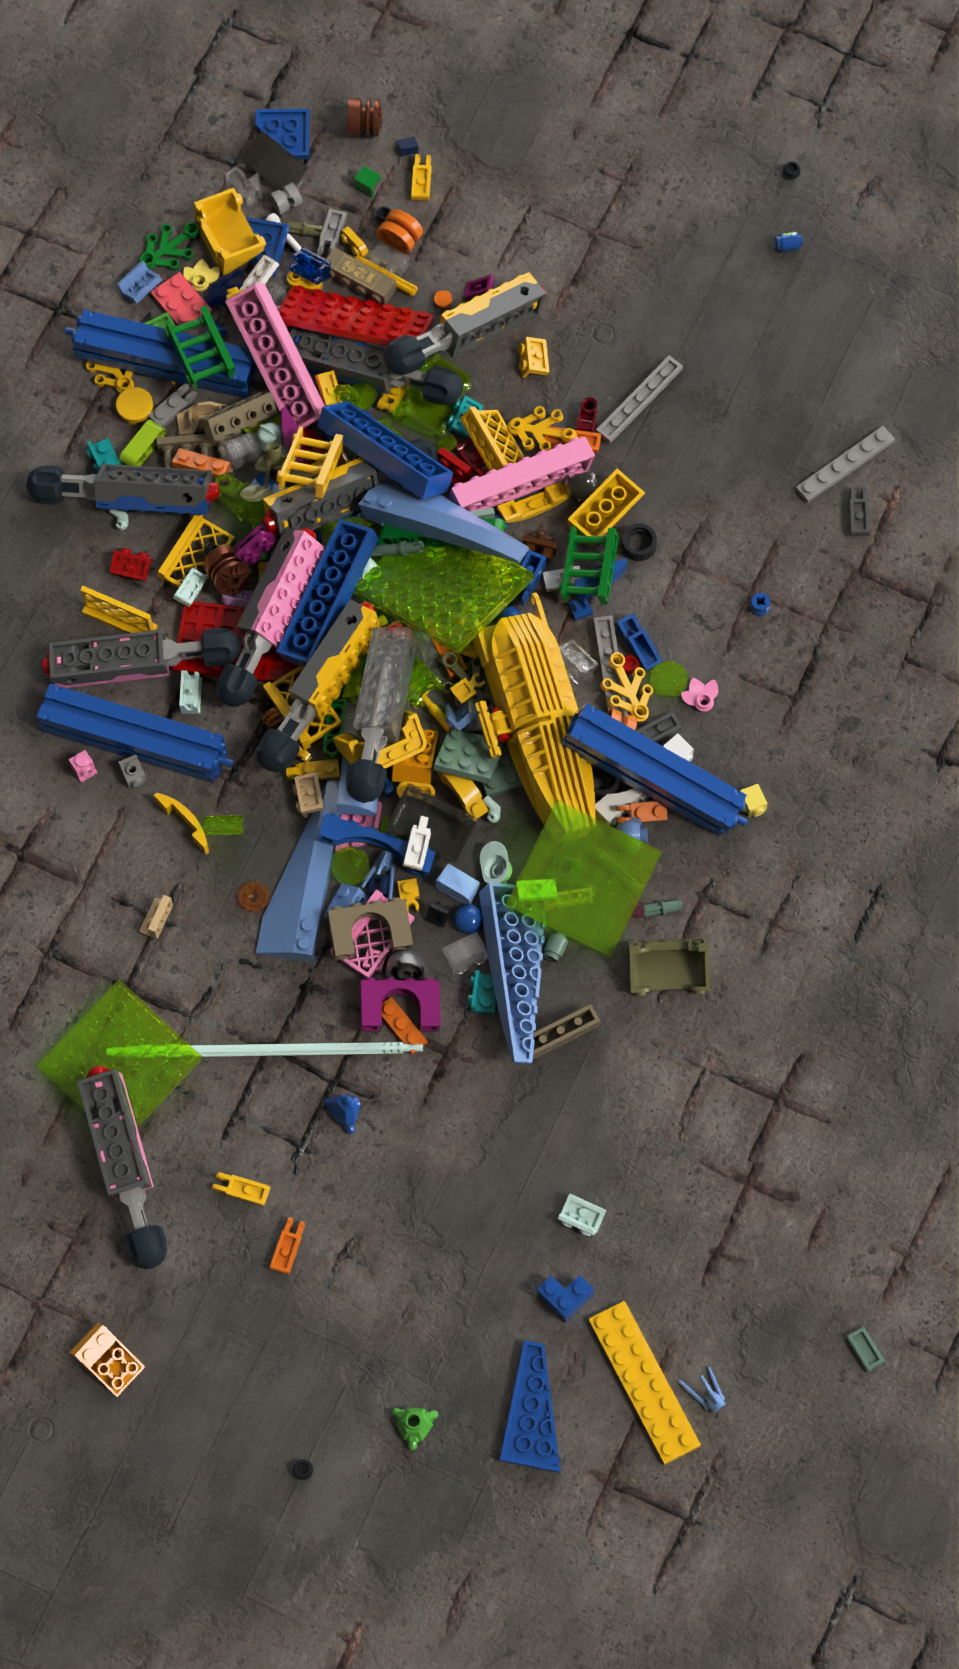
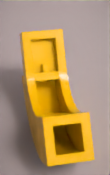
(466, 793)

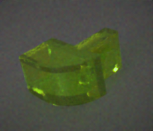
(360, 394)

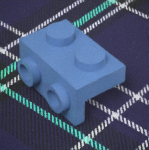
(138, 282)
(462, 717)
(347, 896)

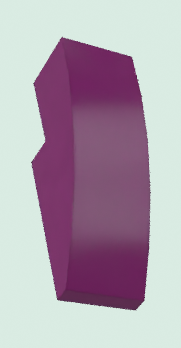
(288, 428)

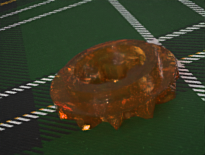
(248, 890)

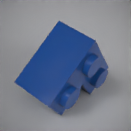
(565, 1301)

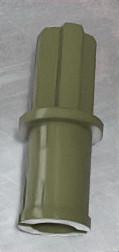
(305, 229)

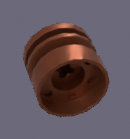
(364, 117)
(226, 570)

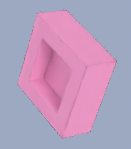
(368, 963)

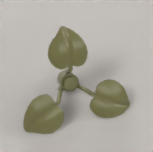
(268, 462)

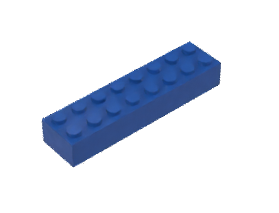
(385, 450)
(327, 591)

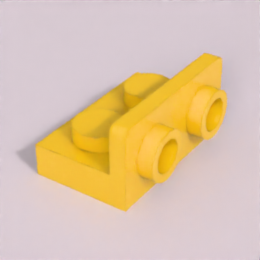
(533, 356)

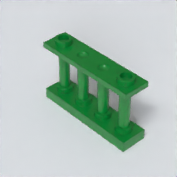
(218, 350)
(605, 574)

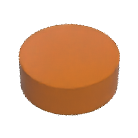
(443, 299)

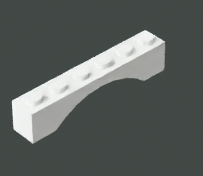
(606, 808)

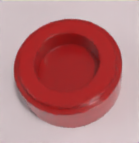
(630, 664)

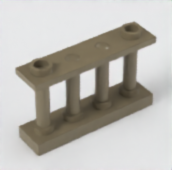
(189, 442)

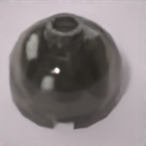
(581, 486)

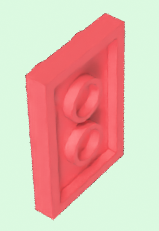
(179, 299)

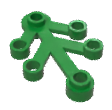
(168, 248)

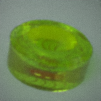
(447, 442)

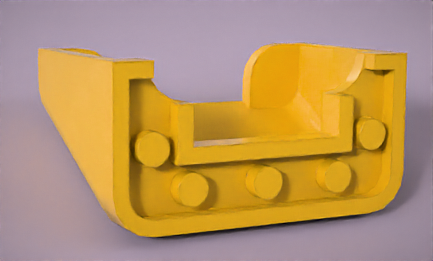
(227, 230)
(410, 743)

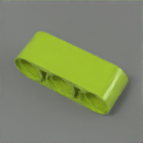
(142, 444)

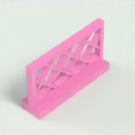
(357, 930)

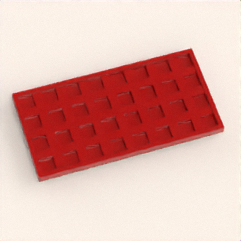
(351, 316)
(211, 616)

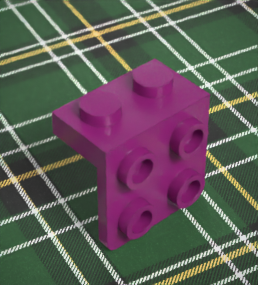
(255, 544)

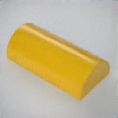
(605, 506)

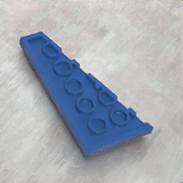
(530, 1425)

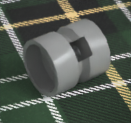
(286, 198)

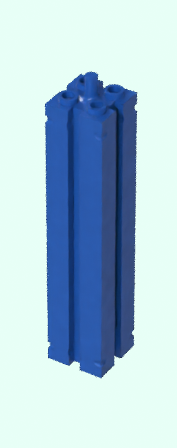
(148, 352)
(133, 732)
(654, 770)

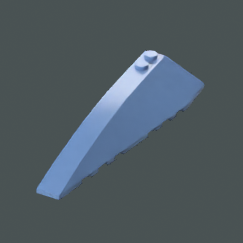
(437, 519)
(296, 908)

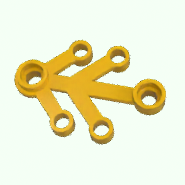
(121, 380)
(540, 429)
(628, 690)

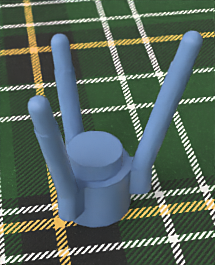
(384, 863)
(715, 1400)

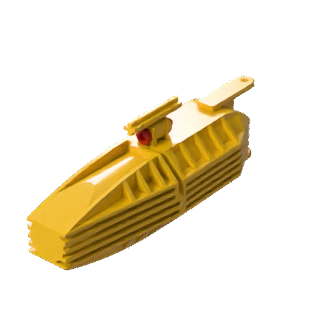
(533, 711)

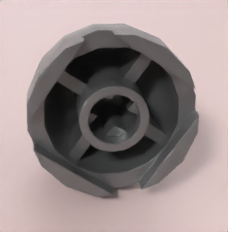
(405, 965)

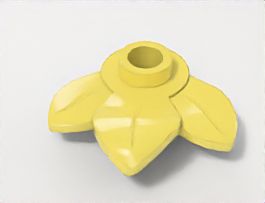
(201, 273)

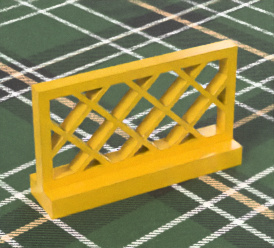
(486, 444)
(182, 545)
(115, 613)
(279, 702)

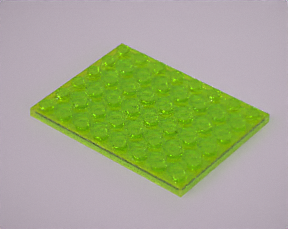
(444, 591)

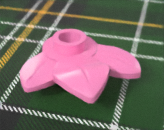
(699, 692)

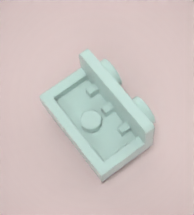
(582, 1215)

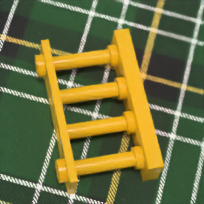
(324, 472)

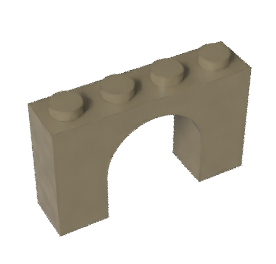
(391, 913)

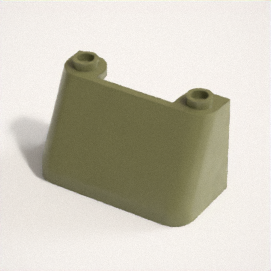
(669, 965)

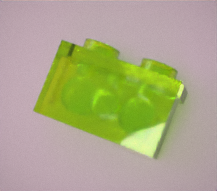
(224, 825)

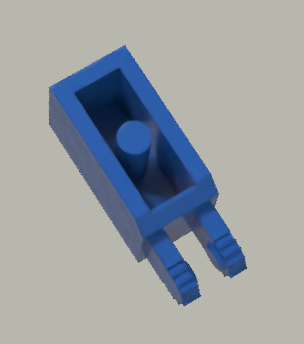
(535, 563)

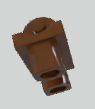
(541, 544)

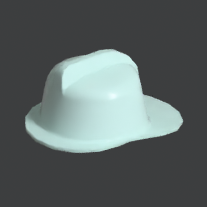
(270, 434)
(495, 863)

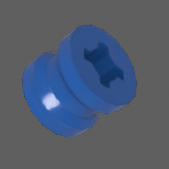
(760, 608)

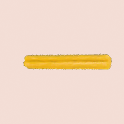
(401, 284)

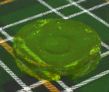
(668, 679)
(350, 865)

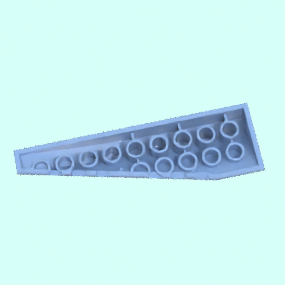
(514, 961)

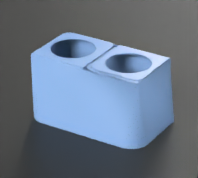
(457, 884)

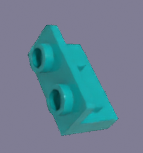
(460, 407)
(102, 454)
(483, 997)

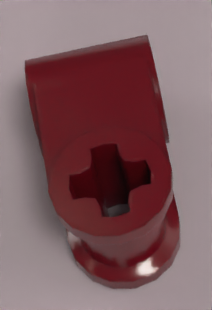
(587, 418)

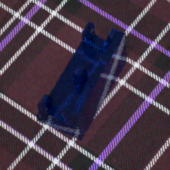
(310, 266)

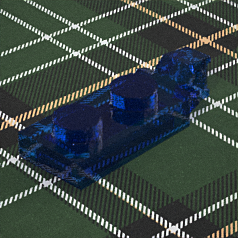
(218, 291)

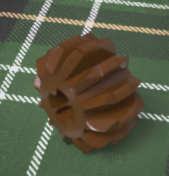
(272, 718)

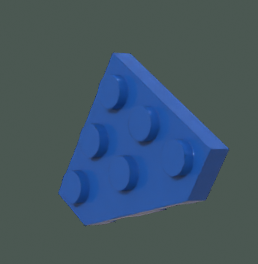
(287, 128)
(274, 236)

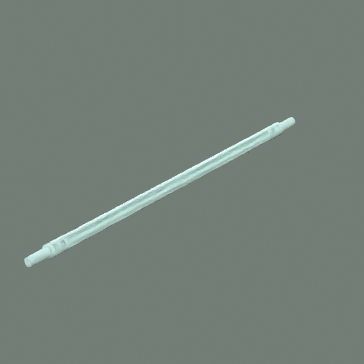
(305, 1049)

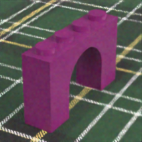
(424, 993)

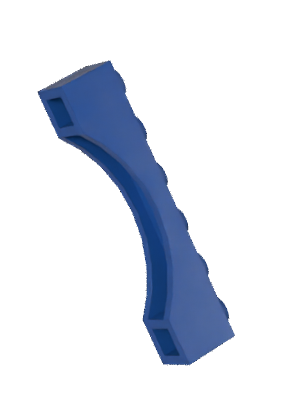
(340, 831)

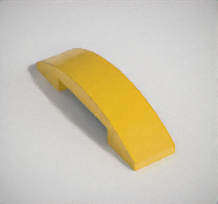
(533, 505)
(169, 805)

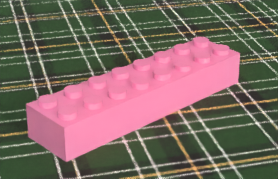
(276, 354)
(524, 477)

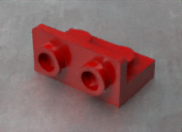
(461, 471)
(131, 564)

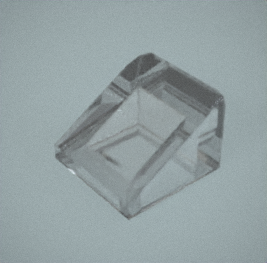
(255, 180)

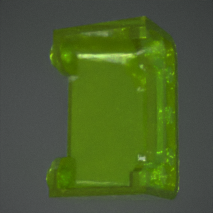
(424, 415)

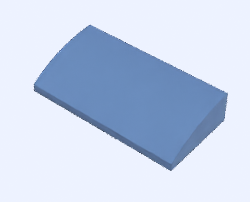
(346, 803)

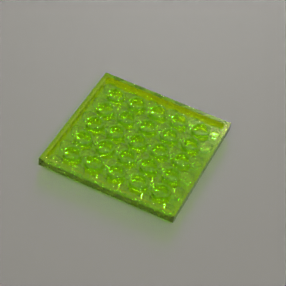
(583, 878)
(123, 1037)

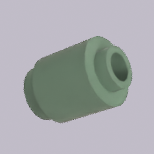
(555, 947)

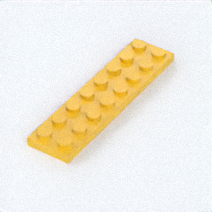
(644, 1382)

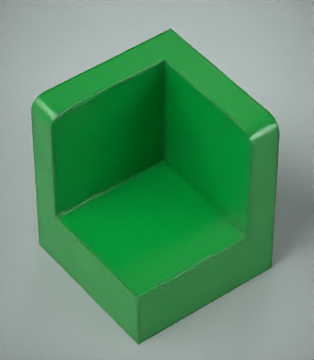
(366, 181)

